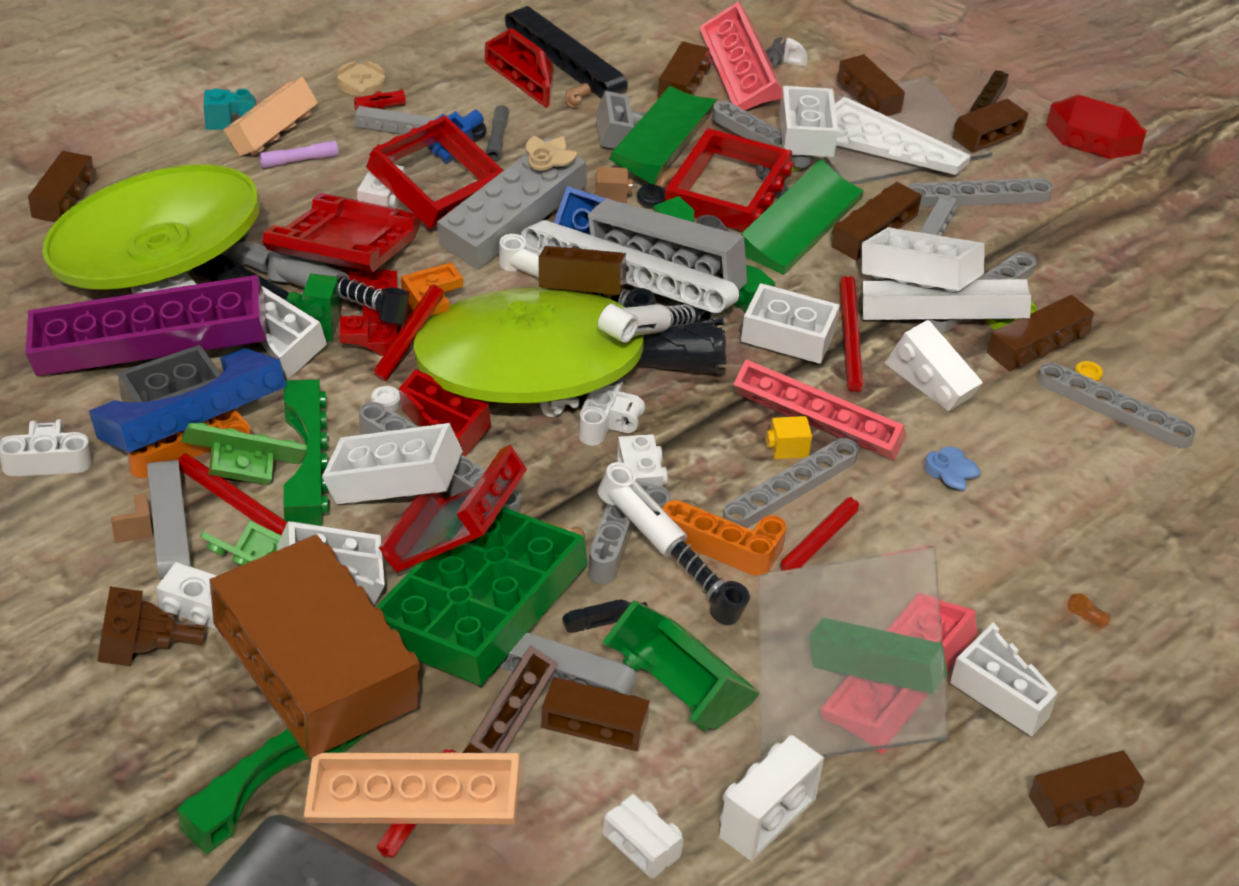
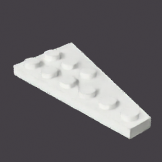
(879, 135)

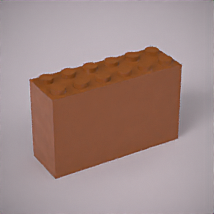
(315, 644)

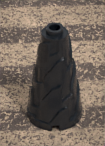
(687, 347)

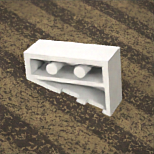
(290, 334)
(933, 366)
(352, 548)
(1003, 682)

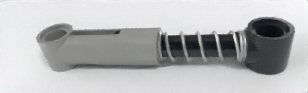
(388, 302)

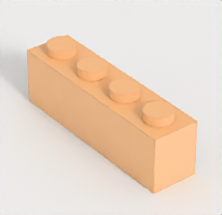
(270, 117)

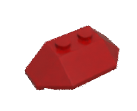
(521, 64)
(1096, 127)

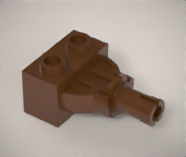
(139, 628)

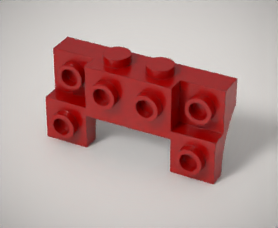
(369, 329)

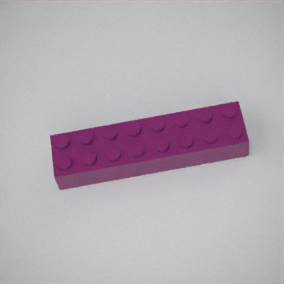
(145, 325)

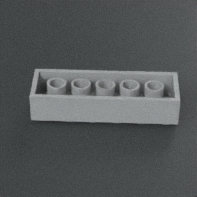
(506, 206)
(671, 239)

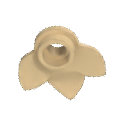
(548, 154)

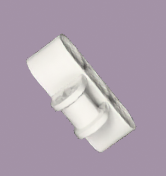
(608, 410)
(45, 451)

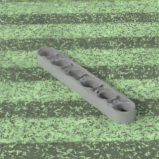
(979, 194)
(1008, 267)
(1117, 401)
(787, 480)

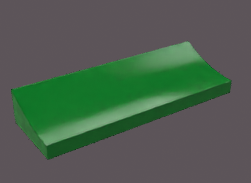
(662, 133)
(800, 218)

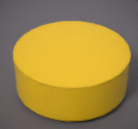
(1090, 369)

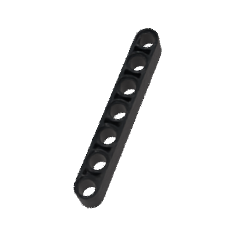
(567, 52)

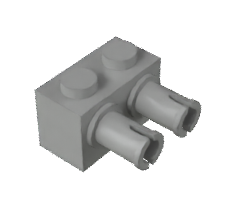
(615, 119)

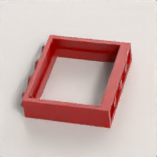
(456, 142)
(739, 148)

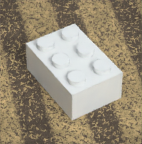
(808, 121)
(790, 323)
(770, 796)

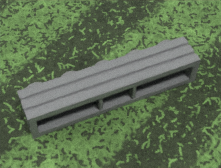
(388, 120)
(940, 216)

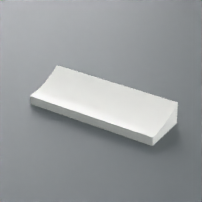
(976, 301)

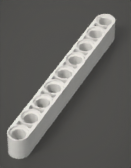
(643, 269)

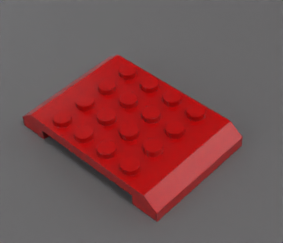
(345, 233)

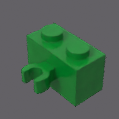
(320, 301)

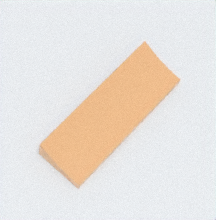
(414, 788)

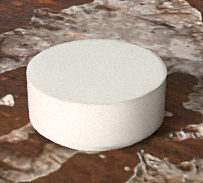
(387, 396)

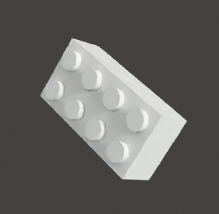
(923, 259)
(393, 464)

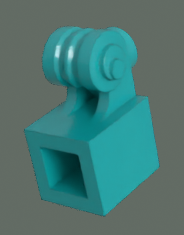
(221, 104)

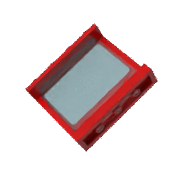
(438, 525)

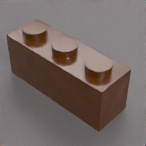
(685, 69)
(870, 85)
(990, 125)
(61, 186)
(582, 270)
(595, 714)
(1086, 789)

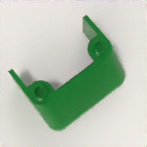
(681, 664)

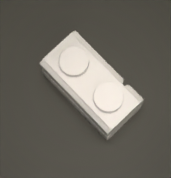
(643, 835)

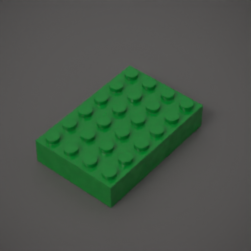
(485, 595)

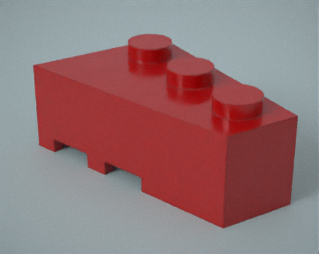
(430, 405)

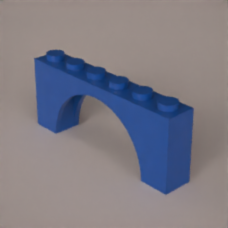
(137, 424)

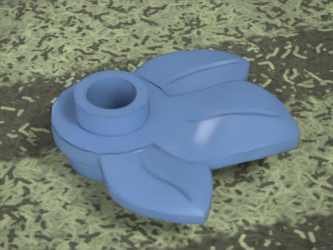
(951, 467)

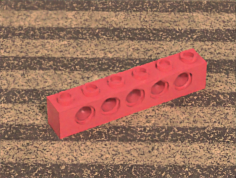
(822, 409)

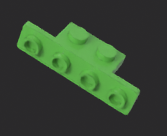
(243, 454)
(253, 544)

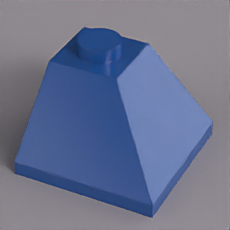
(575, 209)

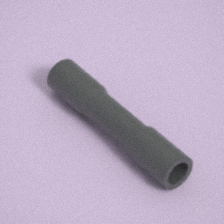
(499, 124)

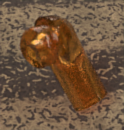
(1083, 607)

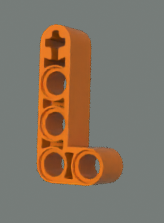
(172, 446)
(728, 542)

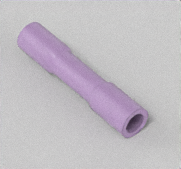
(315, 151)

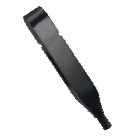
(595, 615)

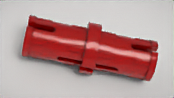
(381, 100)

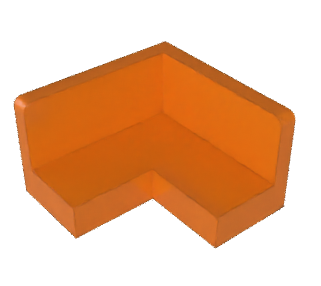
(417, 283)

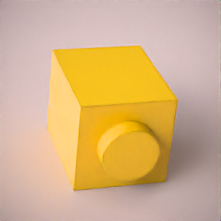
(789, 437)

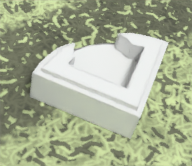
(795, 53)

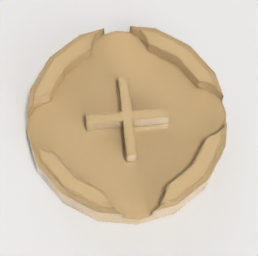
(361, 78)

